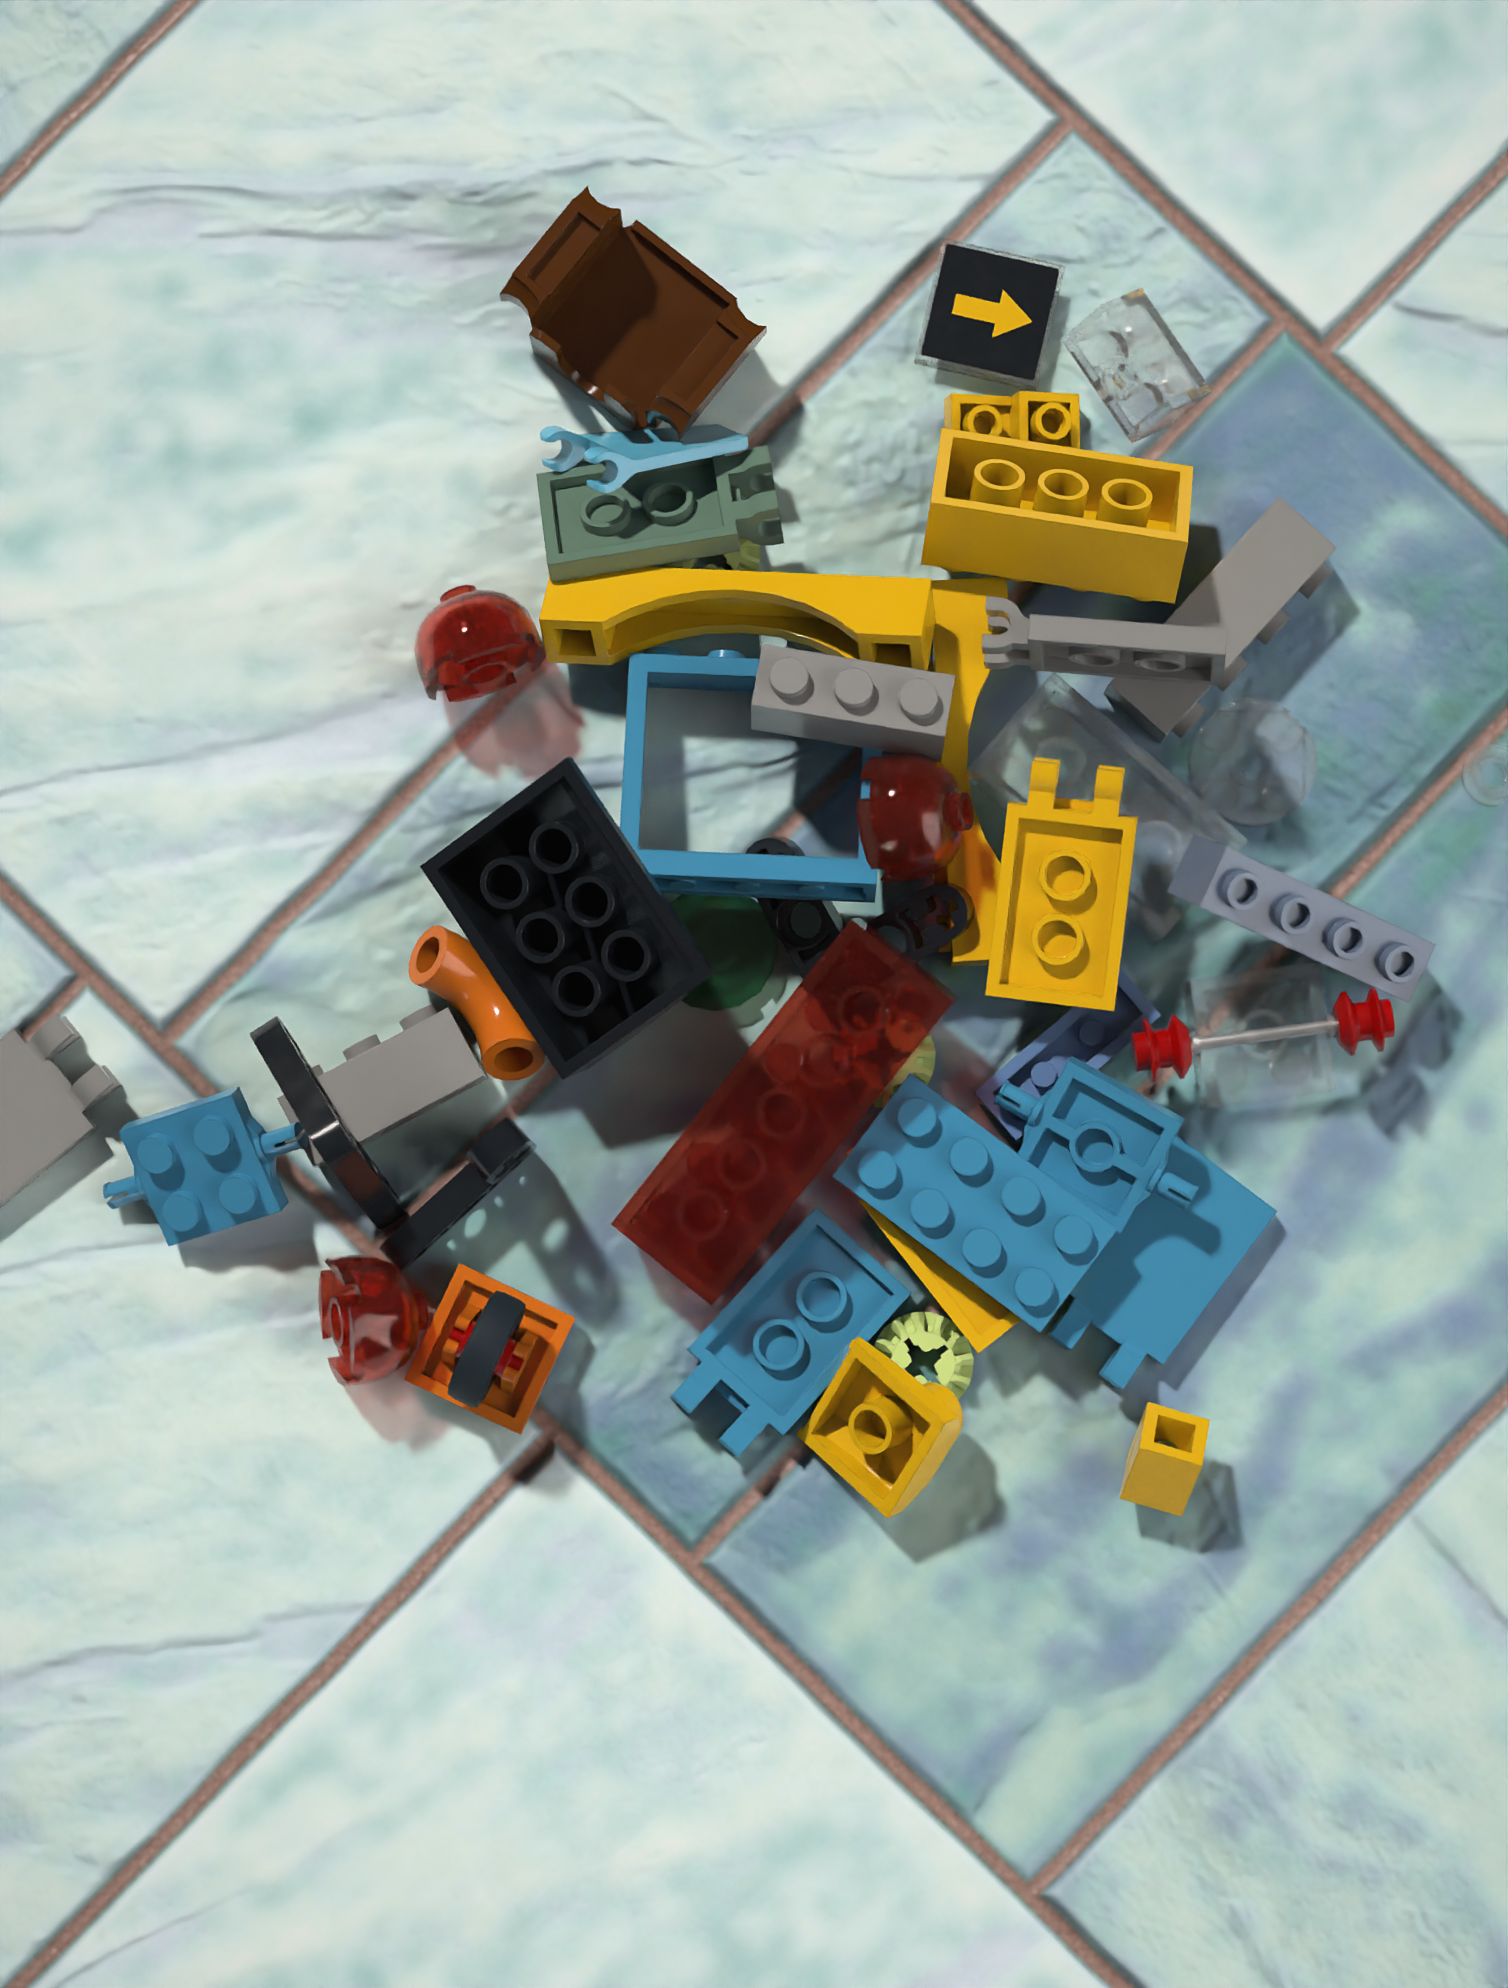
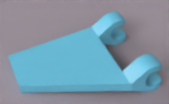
(638, 450)

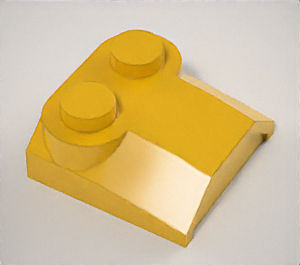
(883, 1428)

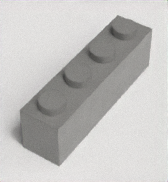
(1240, 595)

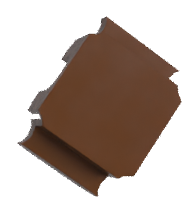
(629, 318)

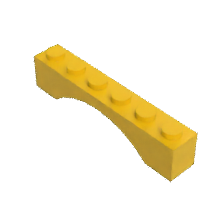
(839, 614)
(958, 652)

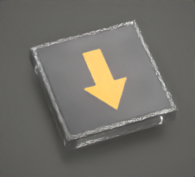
(989, 314)

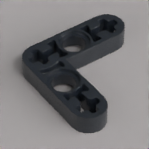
(807, 952)
(324, 1125)
(489, 1164)

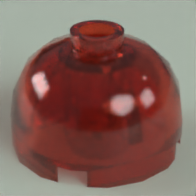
(475, 644)
(912, 816)
(370, 1316)

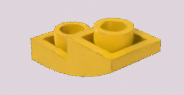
(1024, 416)

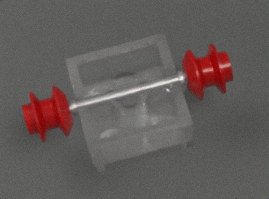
(1261, 1036)

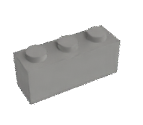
(851, 701)
(397, 1078)

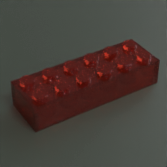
(785, 1110)

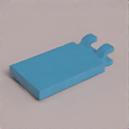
(1164, 1266)
(790, 1330)

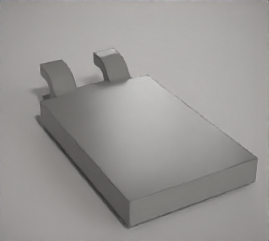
(1103, 646)
(39, 1106)

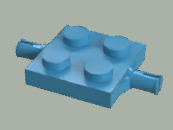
(1099, 1141)
(204, 1166)

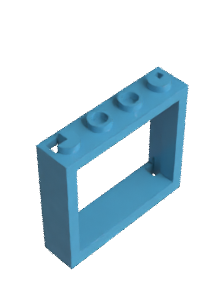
(716, 871)

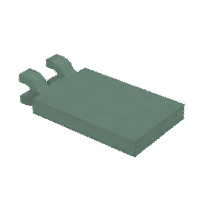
(657, 514)

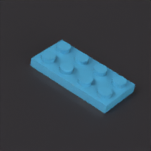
(975, 1202)

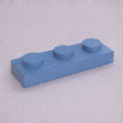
(1082, 1033)

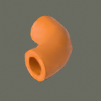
(456, 973)

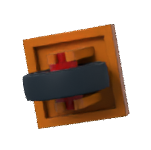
(490, 1348)

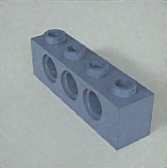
(1301, 917)

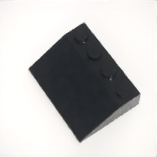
(568, 920)

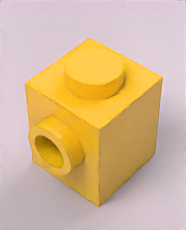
(1164, 1459)

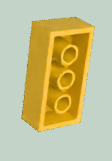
(1058, 516)

